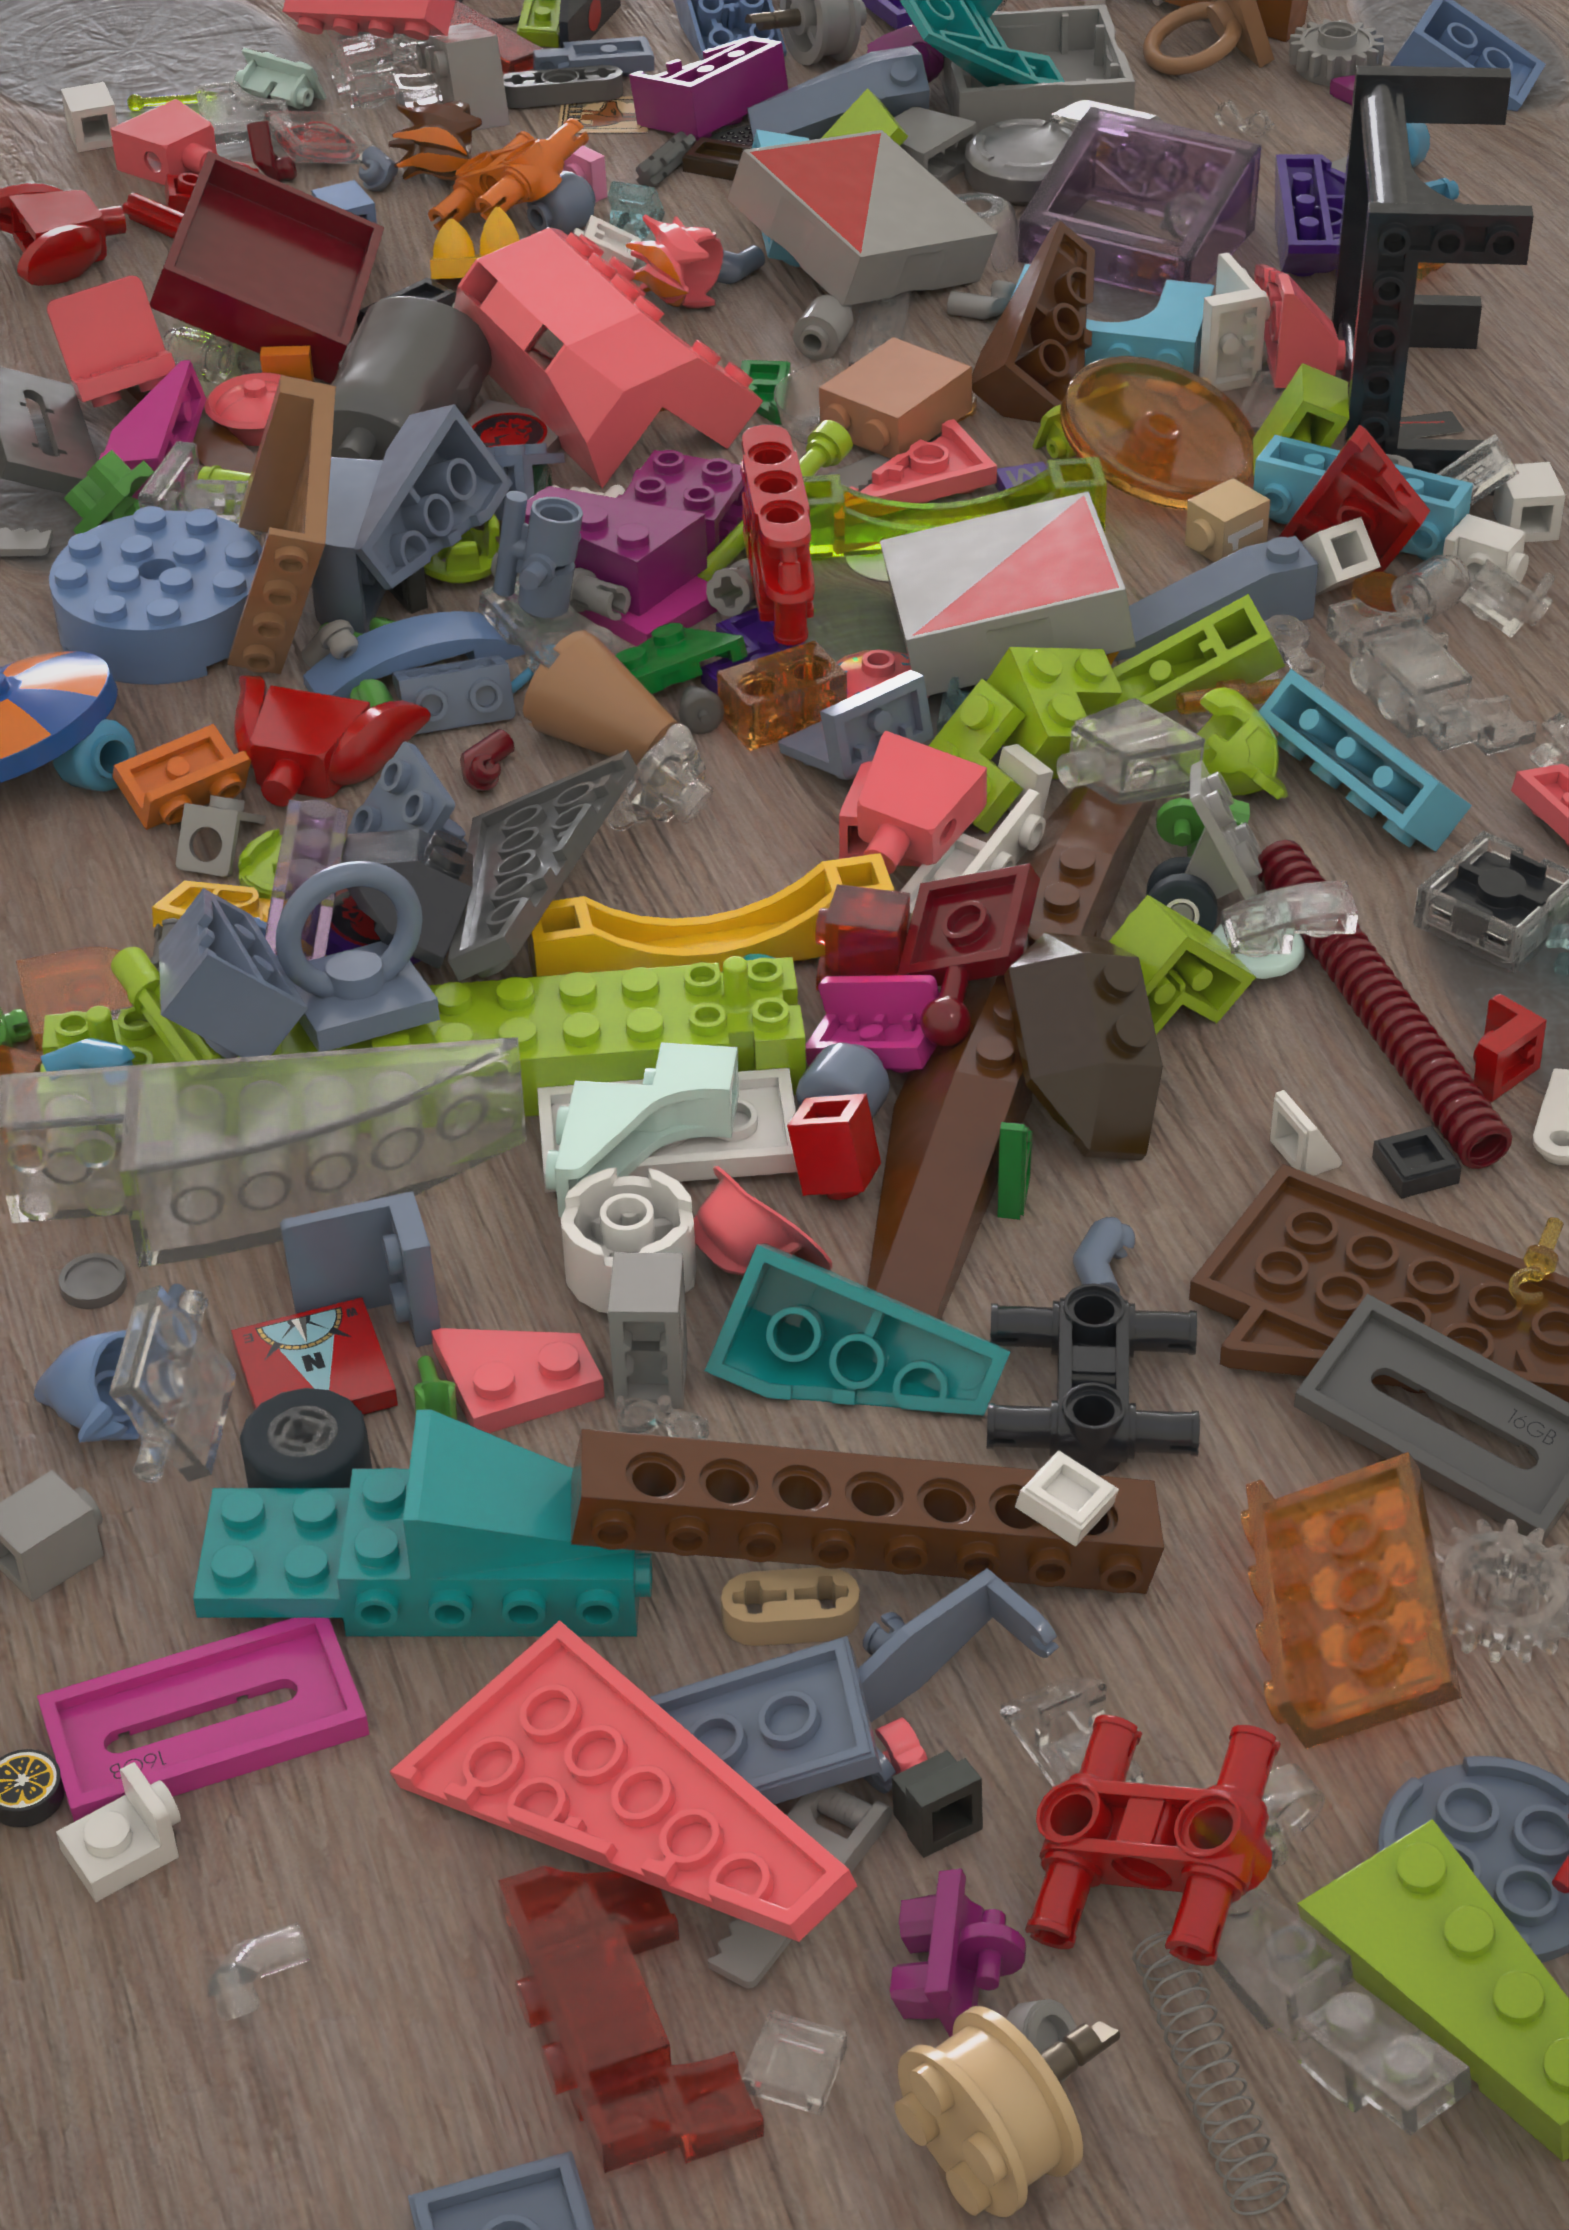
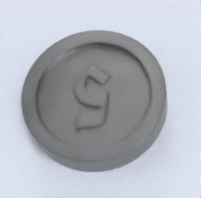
(92, 1281)

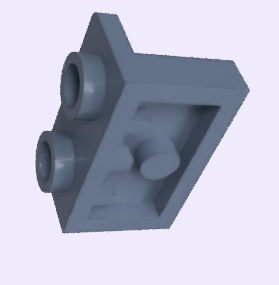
(459, 692)

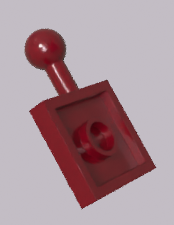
(965, 933)

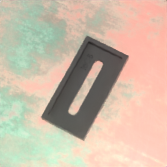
(65, 424)
(1393, 1344)

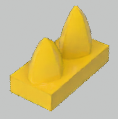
(454, 248)

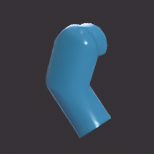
(88, 1054)

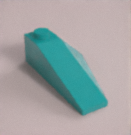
(838, 1342)

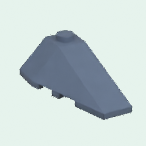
(814, 106)
(428, 494)
(1274, 573)

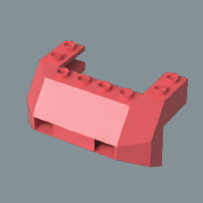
(615, 353)

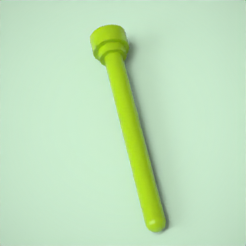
(825, 448)

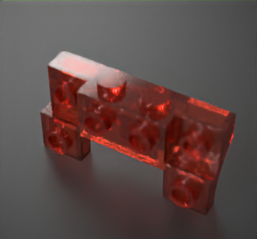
(602, 2024)

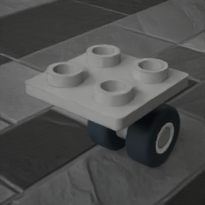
(1221, 861)

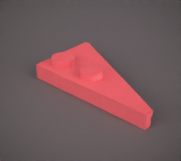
(934, 469)

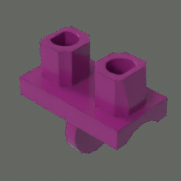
(965, 1951)

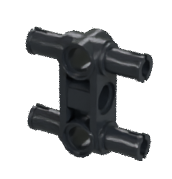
(1092, 1417)

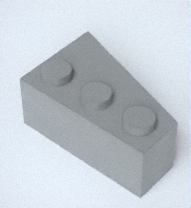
(468, 70)

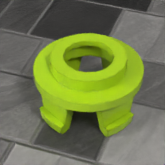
(468, 558)

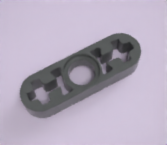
(563, 86)

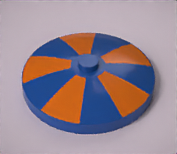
(50, 707)

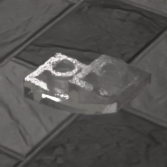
(1270, 919)

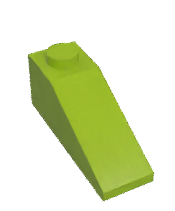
(1215, 649)

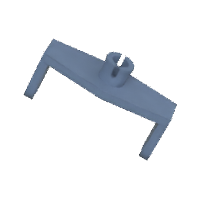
(918, 1649)

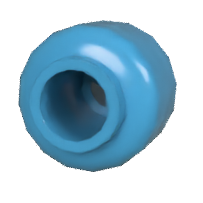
(93, 759)

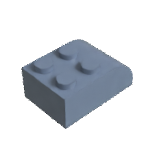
(342, 582)

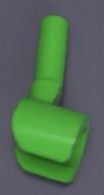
(433, 1392)

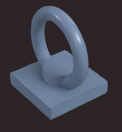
(364, 988)

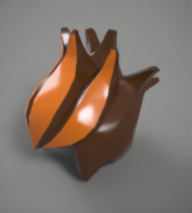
(437, 141)

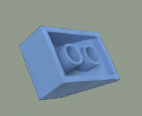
(1457, 38)

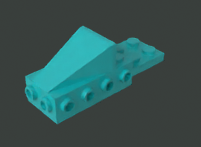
(440, 1549)

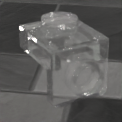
(1504, 600)

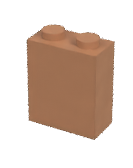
(897, 397)

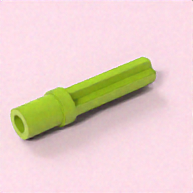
(142, 986)

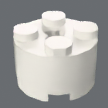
(623, 1216)

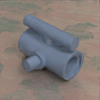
(539, 552)

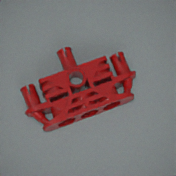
(777, 532)

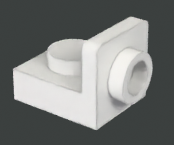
(609, 239)
(123, 1837)

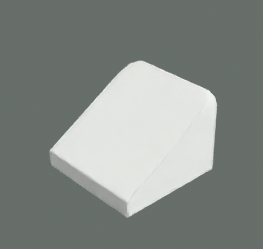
(1299, 1138)

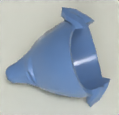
(80, 1386)

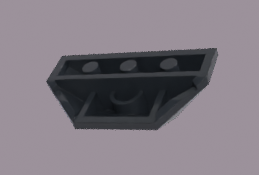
(437, 871)

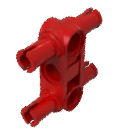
(1154, 1838)

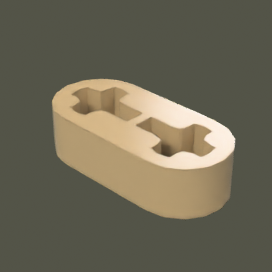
(790, 1606)

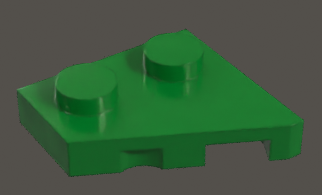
(675, 654)

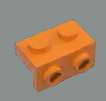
(181, 773)

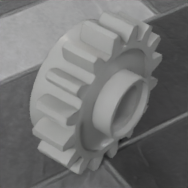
(1334, 50)

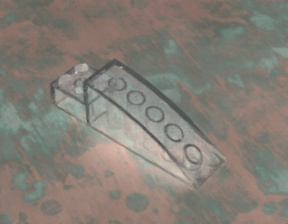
(234, 1145)

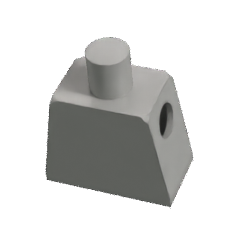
(937, 140)

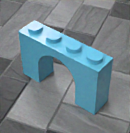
(1166, 334)

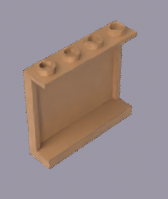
(290, 504)

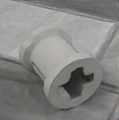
(723, 589)

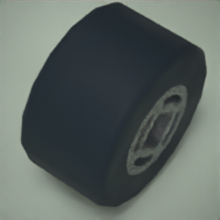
(304, 1441)

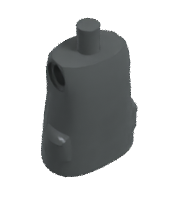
(402, 363)

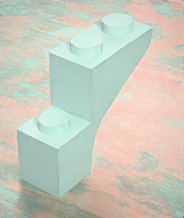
(622, 1124)

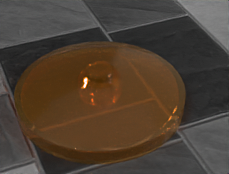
(1156, 429)

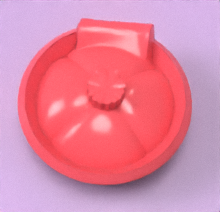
(244, 405)

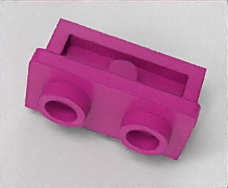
(877, 1014)

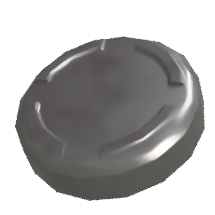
(1013, 157)

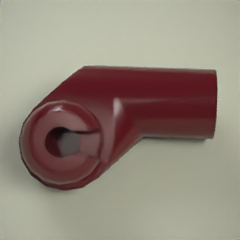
(265, 157)
(480, 762)

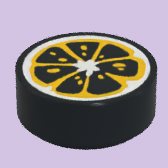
(29, 1787)

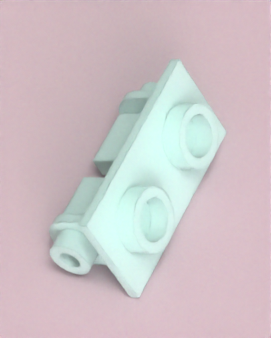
(292, 80)

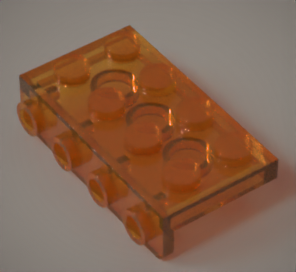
(1349, 1602)

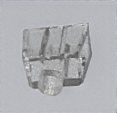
(1130, 754)

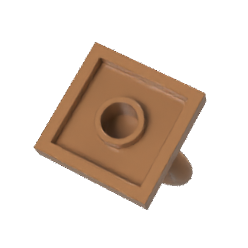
(1234, 21)

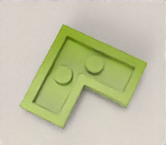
(976, 735)

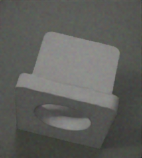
(224, 817)

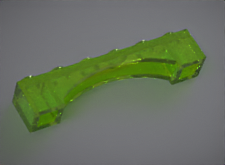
(854, 522)

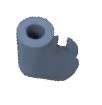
(379, 171)

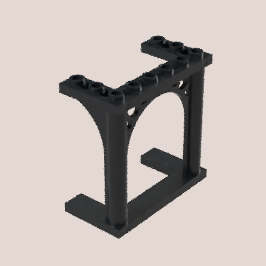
(1396, 223)

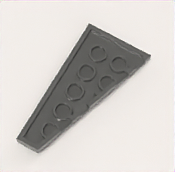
(525, 857)

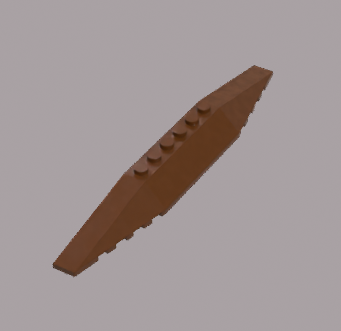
(951, 1111)

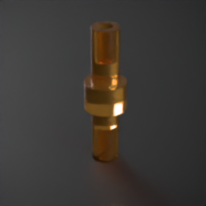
(1254, 692)

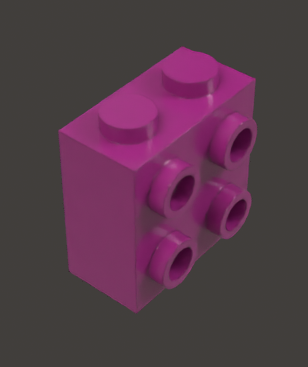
(694, 486)

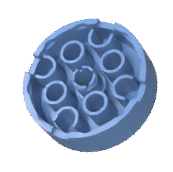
(154, 592)

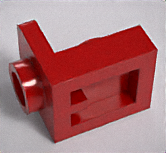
(1508, 1048)

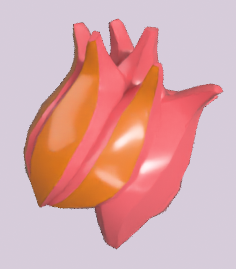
(679, 264)

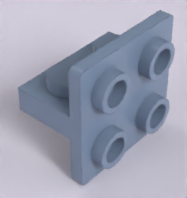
(407, 799)

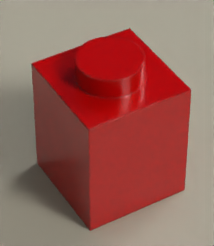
(834, 1145)

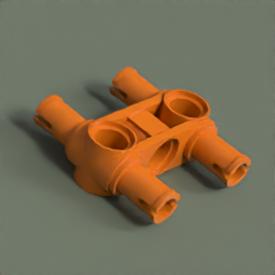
(510, 175)

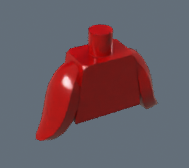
(56, 231)
(317, 740)

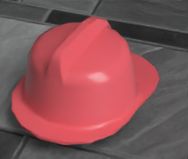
(735, 1222)

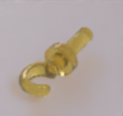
(1540, 1260)

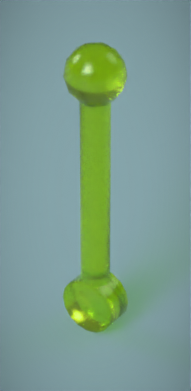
(136, 102)

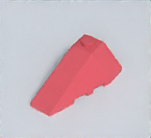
(1296, 329)

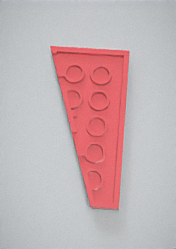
(609, 1776)

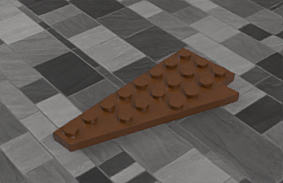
(1316, 1250)

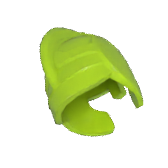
(1240, 745)

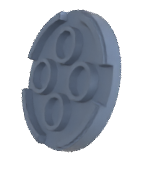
(1509, 1831)

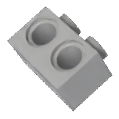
(648, 1326)

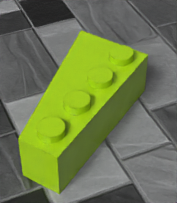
(1458, 1971)

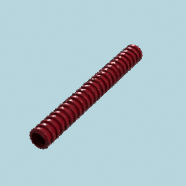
(1397, 1024)

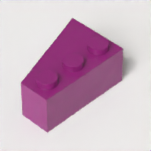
(712, 90)
(636, 544)

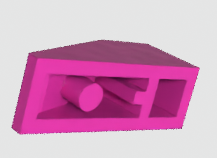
(160, 420)

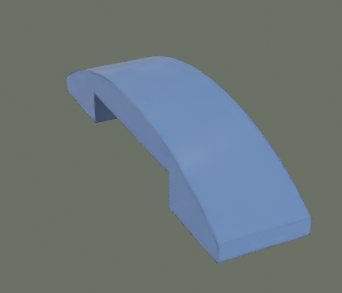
(407, 646)

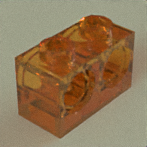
(780, 693)

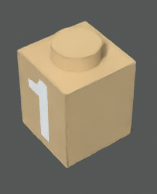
(1226, 520)

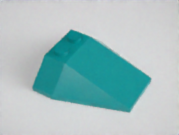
(972, 42)

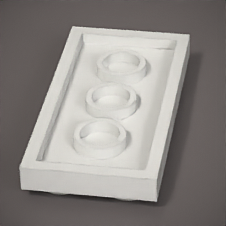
(757, 1144)

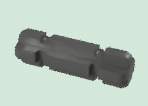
(664, 160)

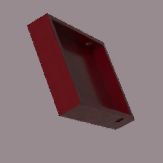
(267, 265)

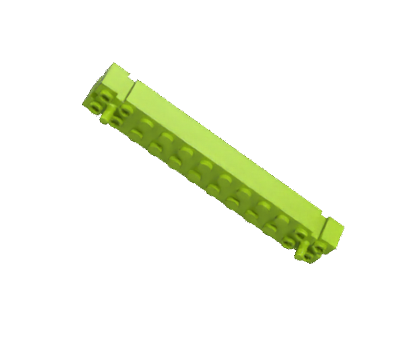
(565, 1025)

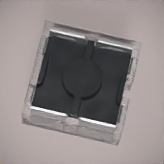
(1494, 901)

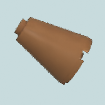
(594, 701)

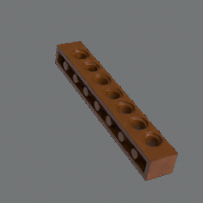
(847, 1512)

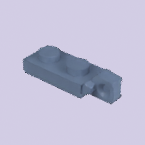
(627, 53)

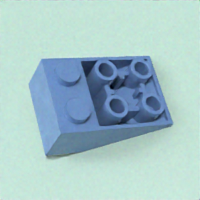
(722, 22)

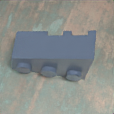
(226, 980)

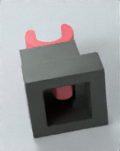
(932, 1797)

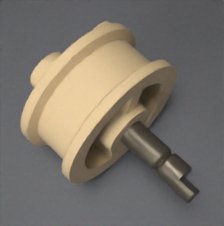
(996, 2107)

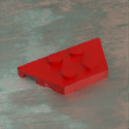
(1366, 486)

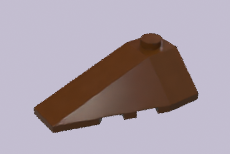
(1041, 331)

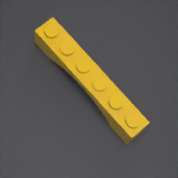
(591, 937)

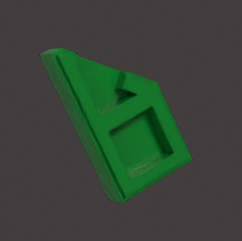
(765, 379)
(1014, 1169)

